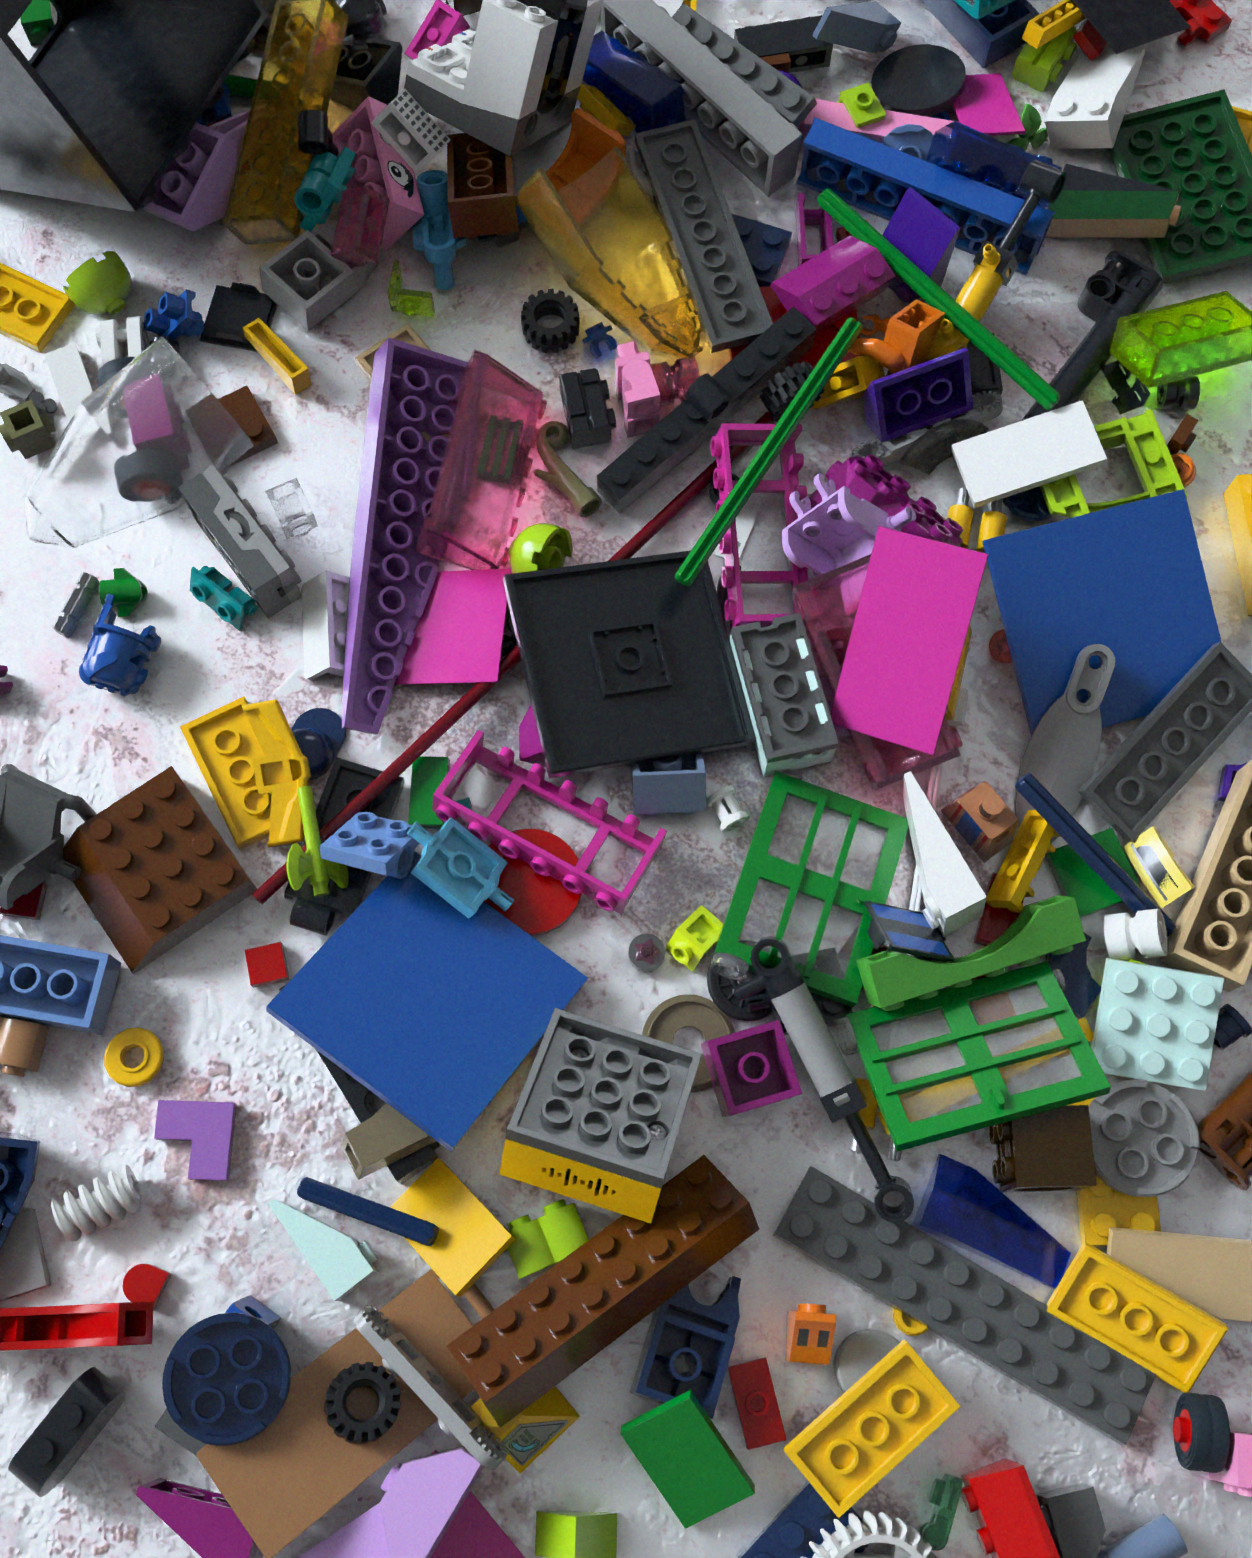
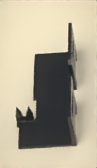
(1127, 398)

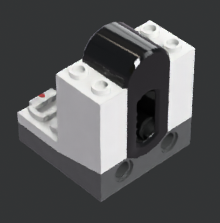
(503, 75)

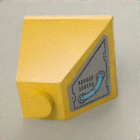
(532, 1429)

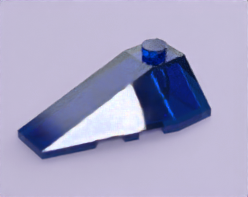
(981, 1219)

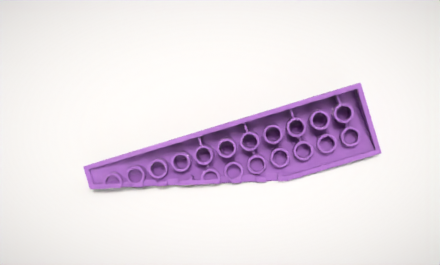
(389, 581)

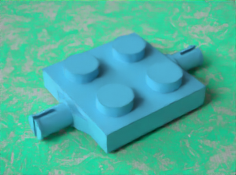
(459, 867)

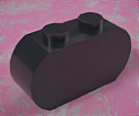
(66, 1431)

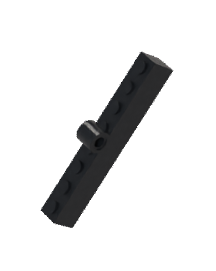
(705, 408)

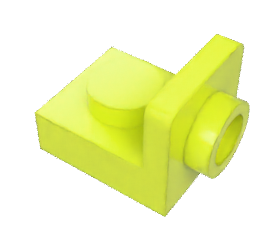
(694, 938)

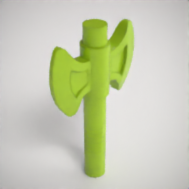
(311, 864)

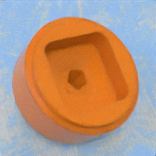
(1185, 468)

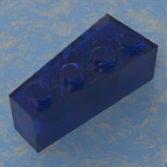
(634, 84)
(982, 158)

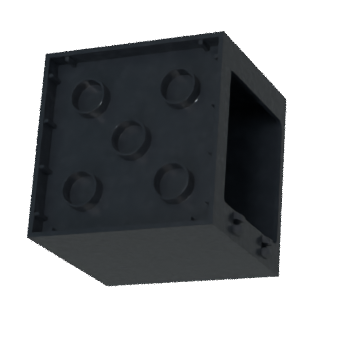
(113, 93)

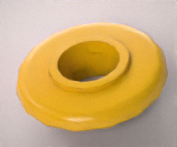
(118, 1048)

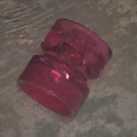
(675, 379)

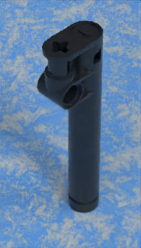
(1105, 299)

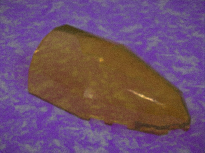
(616, 253)

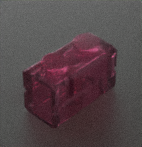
(360, 226)

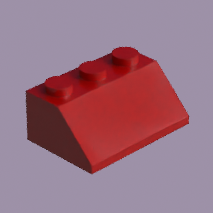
(1007, 1512)

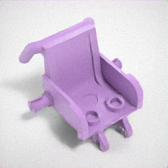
(835, 529)

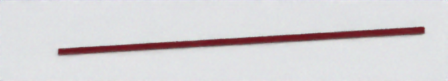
(461, 707)

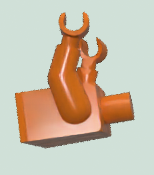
(906, 338)

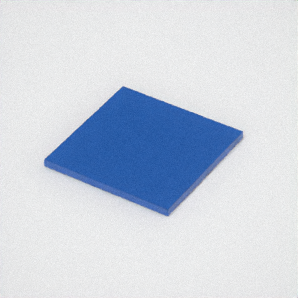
(1110, 580)
(427, 1003)

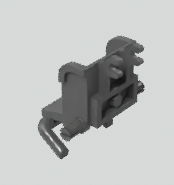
(32, 833)

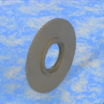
(692, 1012)

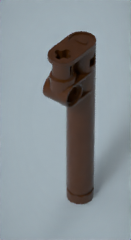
(1227, 1135)

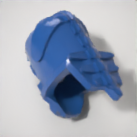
(117, 655)

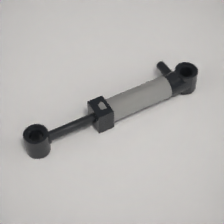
(824, 1063)

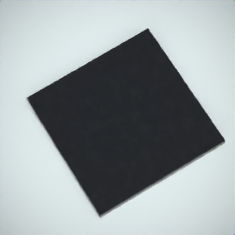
(626, 663)

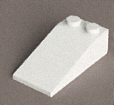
(1093, 100)
(946, 881)

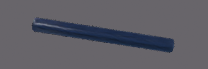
(1087, 847)

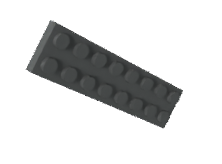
(703, 235)

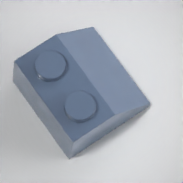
(669, 786)

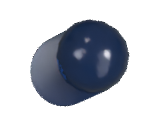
(319, 738)

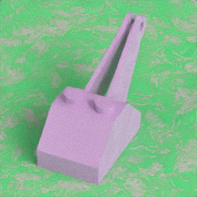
(199, 181)
(413, 1512)

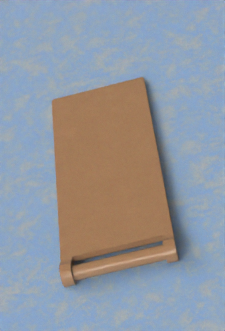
(298, 1463)

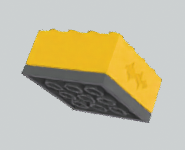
(599, 1115)

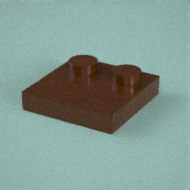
(248, 415)

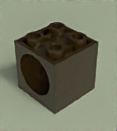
(1045, 1151)

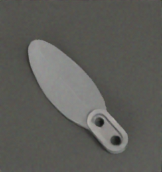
(1069, 735)

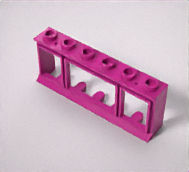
(722, 479)
(541, 861)

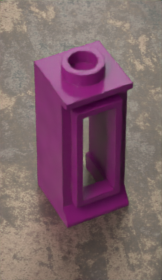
(811, 217)

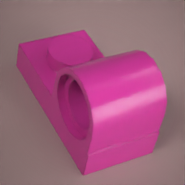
(437, 28)

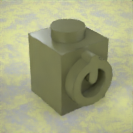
(27, 429)

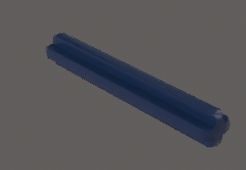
(368, 1211)

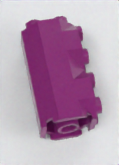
(872, 482)

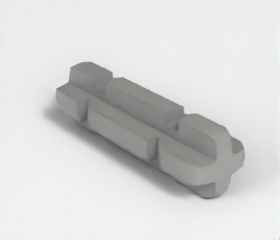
(75, 604)

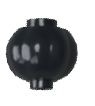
(364, 19)

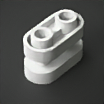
(111, 339)

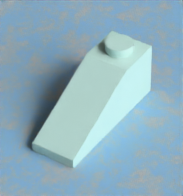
(333, 1256)

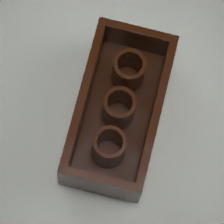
(480, 188)

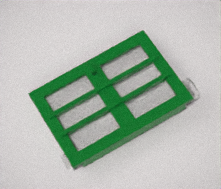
(808, 883)
(974, 1056)

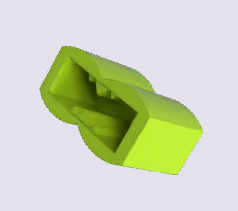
(545, 1239)

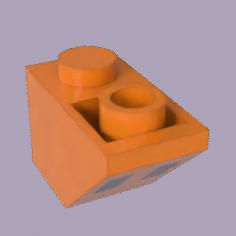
(810, 1334)

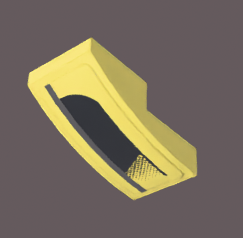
(1157, 867)

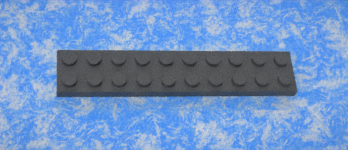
(965, 1305)

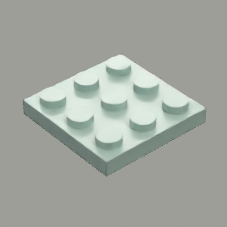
(1156, 1023)

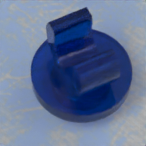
(597, 334)

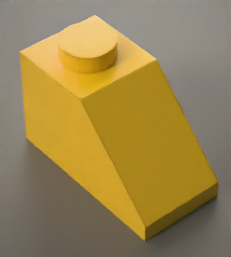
(850, 381)

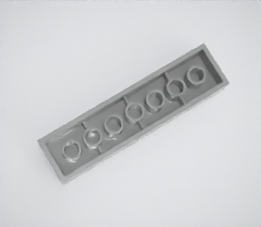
(724, 107)

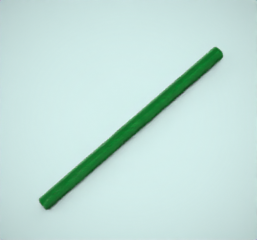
(939, 299)
(767, 453)

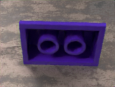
(919, 396)

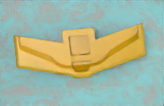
(279, 771)

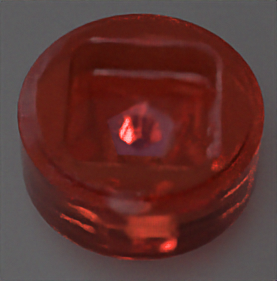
(999, 647)

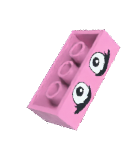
(381, 169)

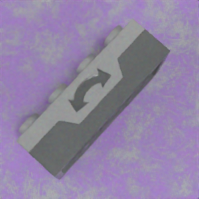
(242, 540)

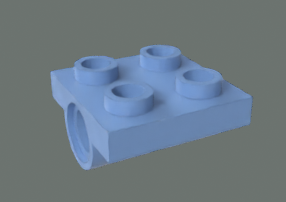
(372, 845)

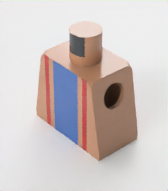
(982, 819)

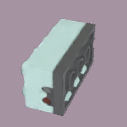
(783, 695)

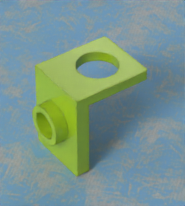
(862, 105)

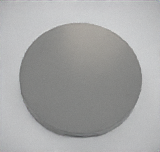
(1142, 1138)

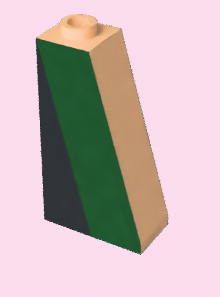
(1111, 207)

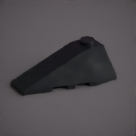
(368, 71)

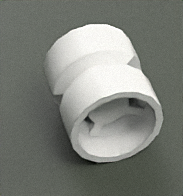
(1141, 934)

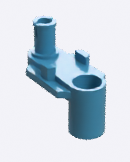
(434, 230)

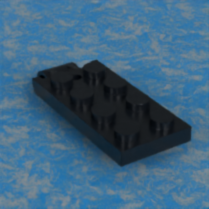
(343, 785)

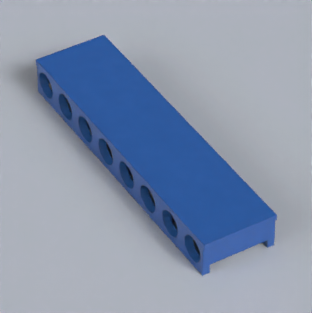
(890, 173)

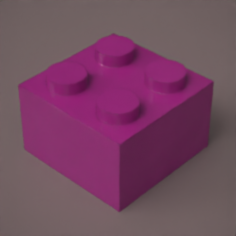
(751, 1068)

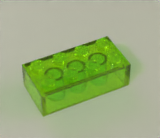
(1184, 339)

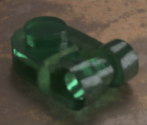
(945, 1497)

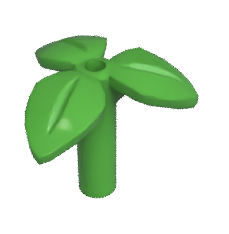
(1031, 122)

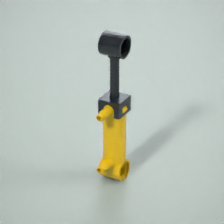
(996, 263)

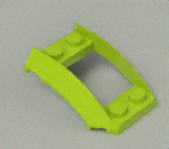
(1147, 454)

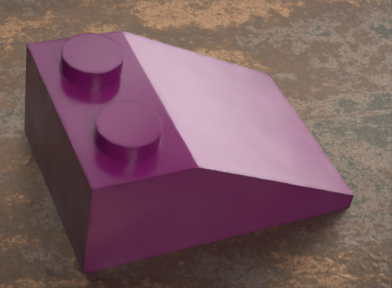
(200, 1519)

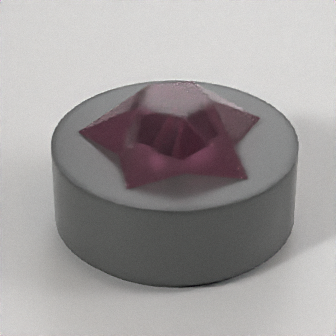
(646, 952)

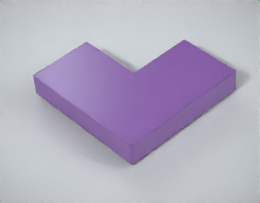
(208, 1127)

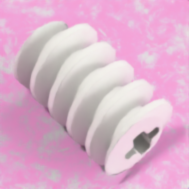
(97, 1206)

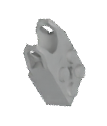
(310, 280)

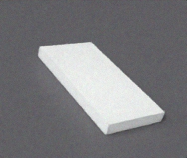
(1028, 454)

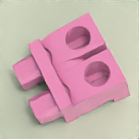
(636, 389)

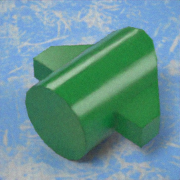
(126, 588)

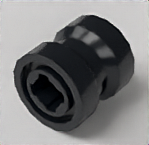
(1179, 393)

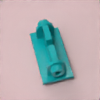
(211, 586)

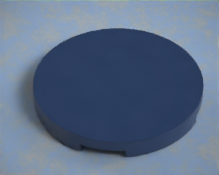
(226, 1379)

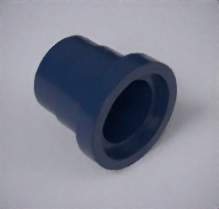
(1230, 1027)

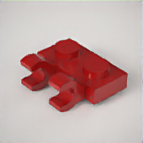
(1204, 18)

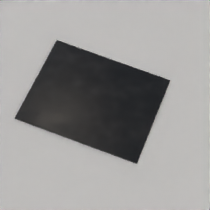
(1132, 22)

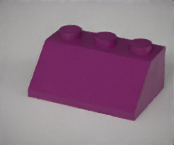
(834, 282)

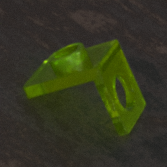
(408, 301)

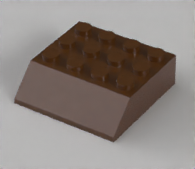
(155, 869)

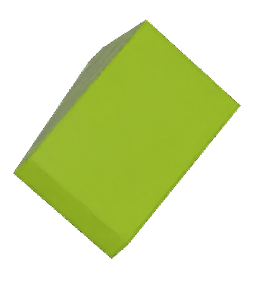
(576, 1534)

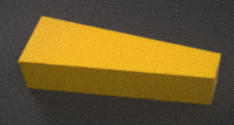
(278, 356)

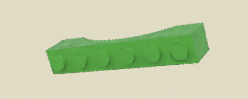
(1039, 929)

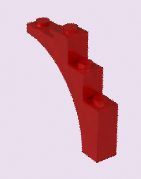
(76, 1326)

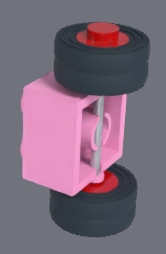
(1208, 1444)

